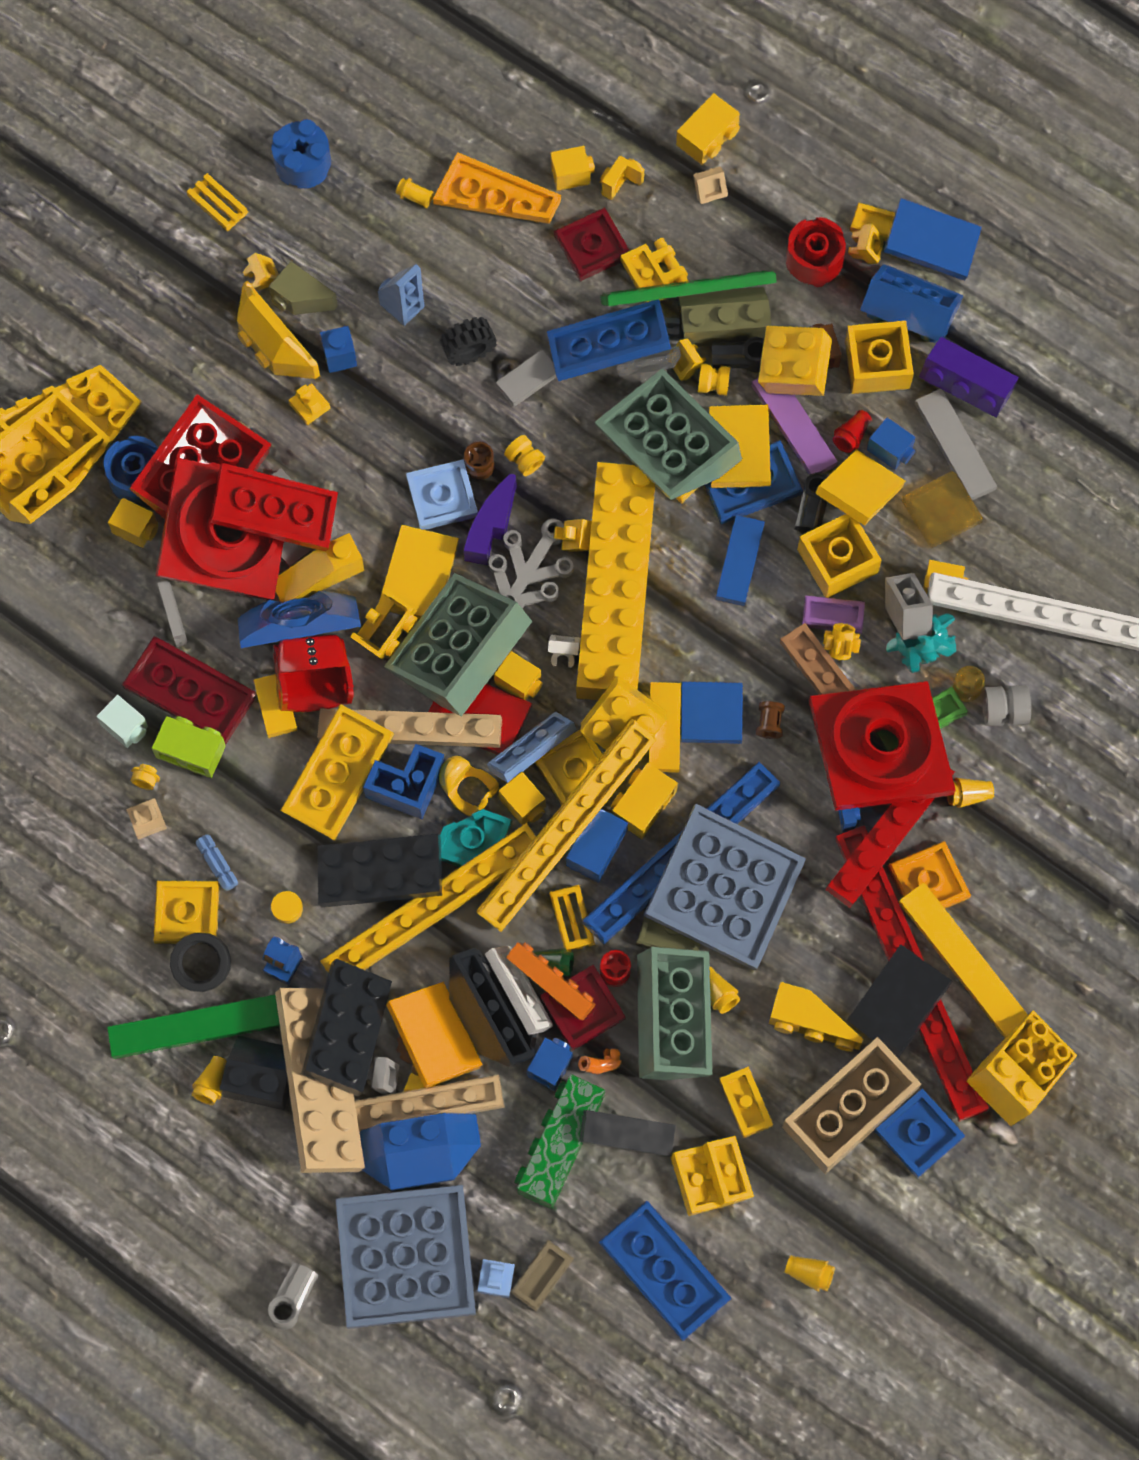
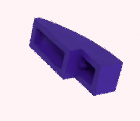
(490, 522)

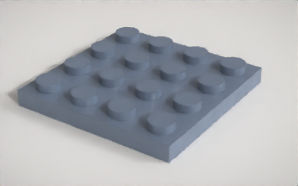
(725, 887)
(405, 1257)

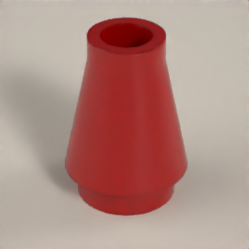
(850, 433)

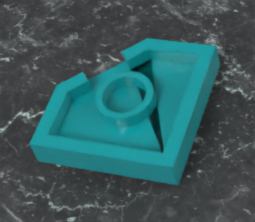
(472, 836)

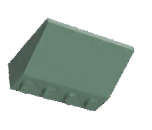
(670, 436)
(459, 643)

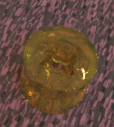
(972, 678)

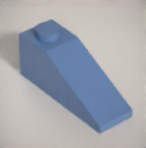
(403, 294)

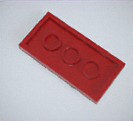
(273, 507)

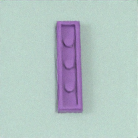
(798, 430)

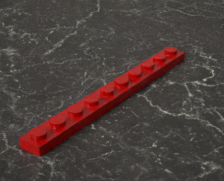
(937, 1029)

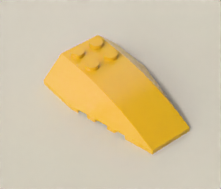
(57, 440)

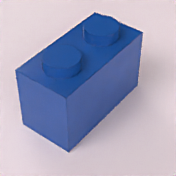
(596, 845)

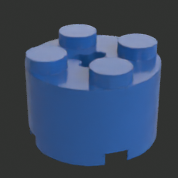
(301, 154)
(124, 464)

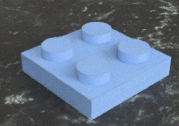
(442, 495)

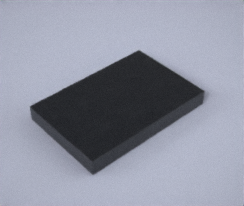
(899, 1000)

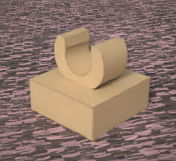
(710, 185)
(146, 818)

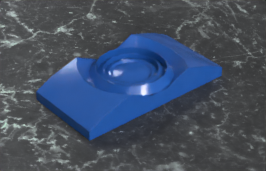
(298, 618)

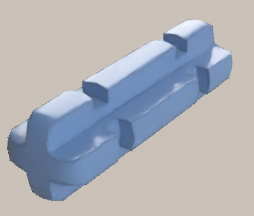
(216, 862)

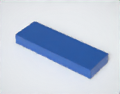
(740, 560)

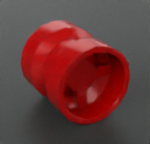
(615, 962)

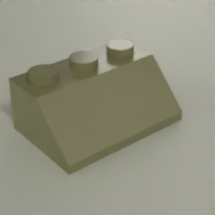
(724, 315)

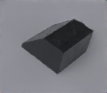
(256, 1073)

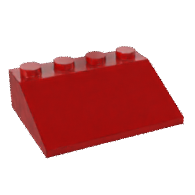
(201, 436)

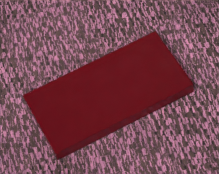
(189, 688)

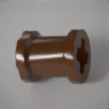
(770, 720)

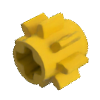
(841, 641)

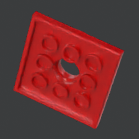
(194, 551)
(870, 777)

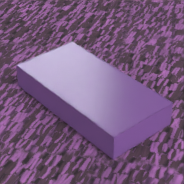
(825, 612)

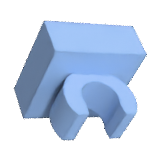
(496, 1278)

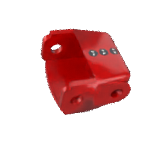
(312, 673)

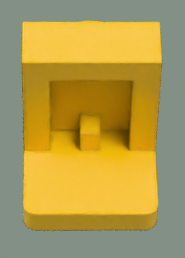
(616, 175)

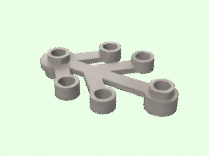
(529, 572)

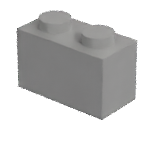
(908, 606)

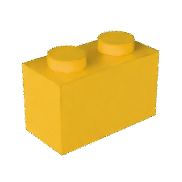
(708, 129)
(644, 799)

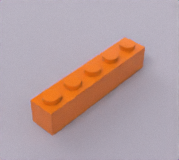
(551, 980)

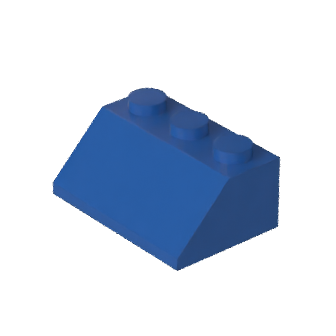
(907, 298)

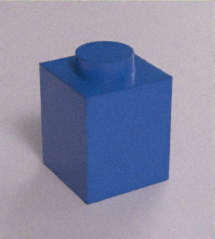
(338, 349)
(891, 444)
(550, 1063)

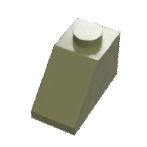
(301, 292)

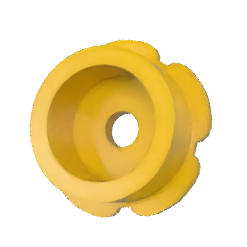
(144, 776)

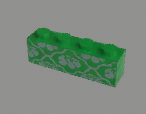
(559, 1144)

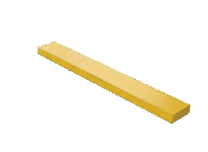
(566, 825)
(424, 912)

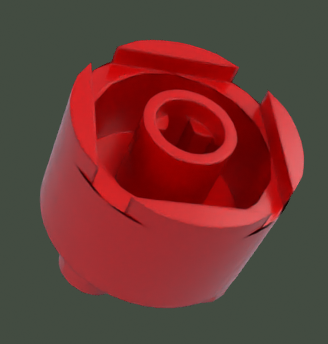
(815, 251)

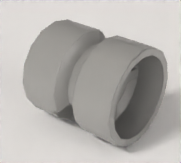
(1007, 705)

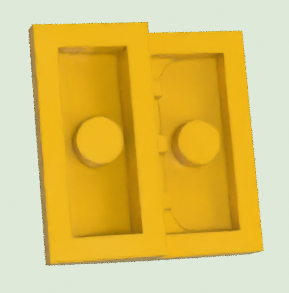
(711, 1176)

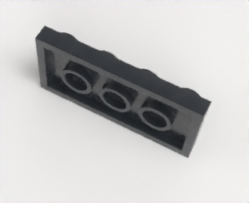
(379, 870)
(346, 1027)

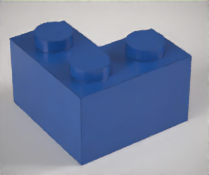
(407, 789)

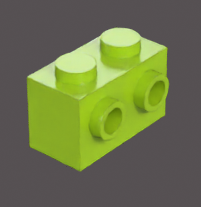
(189, 746)

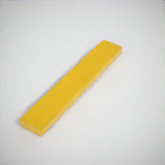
(963, 959)

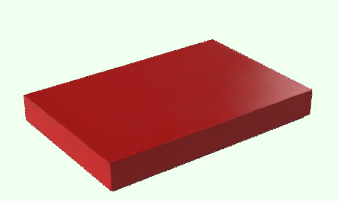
(497, 702)

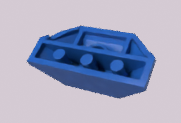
(419, 1149)

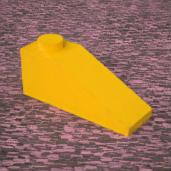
(320, 570)

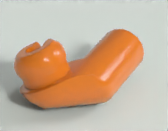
(598, 1066)

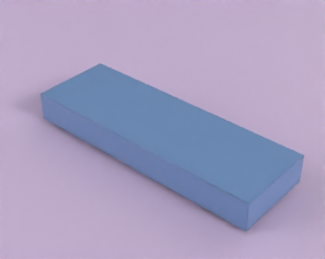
(531, 747)

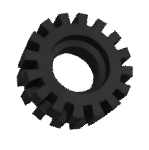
(468, 341)

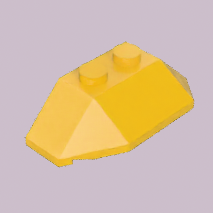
(271, 338)

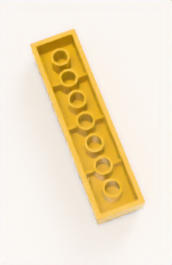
(615, 579)

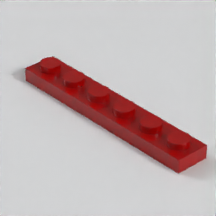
(876, 849)

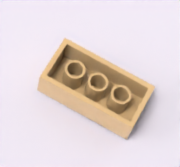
(851, 1105)

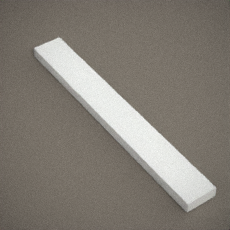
(1034, 611)

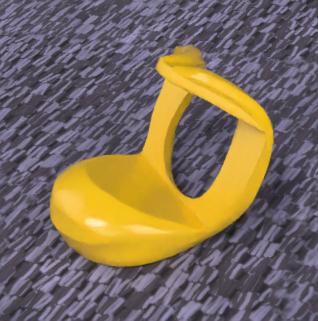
(453, 772)

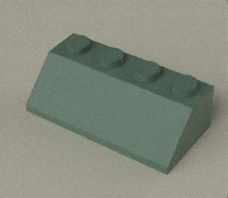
(674, 1014)

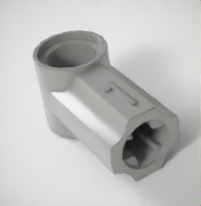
(292, 1294)

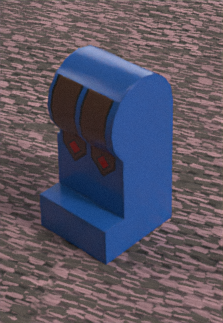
(281, 960)

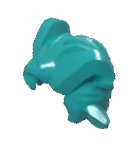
(925, 648)

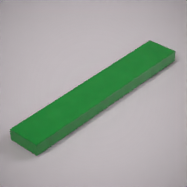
(688, 288)
(193, 1026)

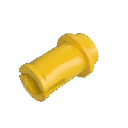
(414, 192)

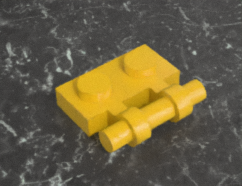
(644, 267)

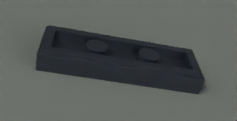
(627, 1133)

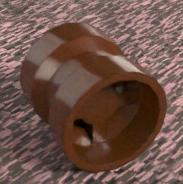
(479, 454)

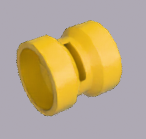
(714, 379)
(524, 455)

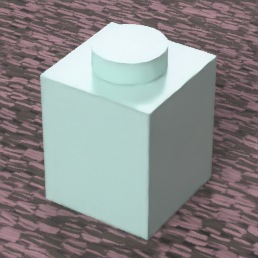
(123, 722)

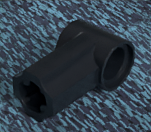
(737, 354)
(812, 506)

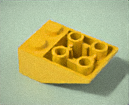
(1022, 1069)

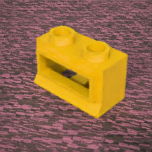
(376, 617)

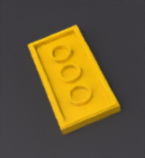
(337, 772)

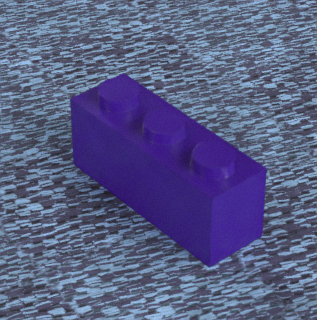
(968, 377)

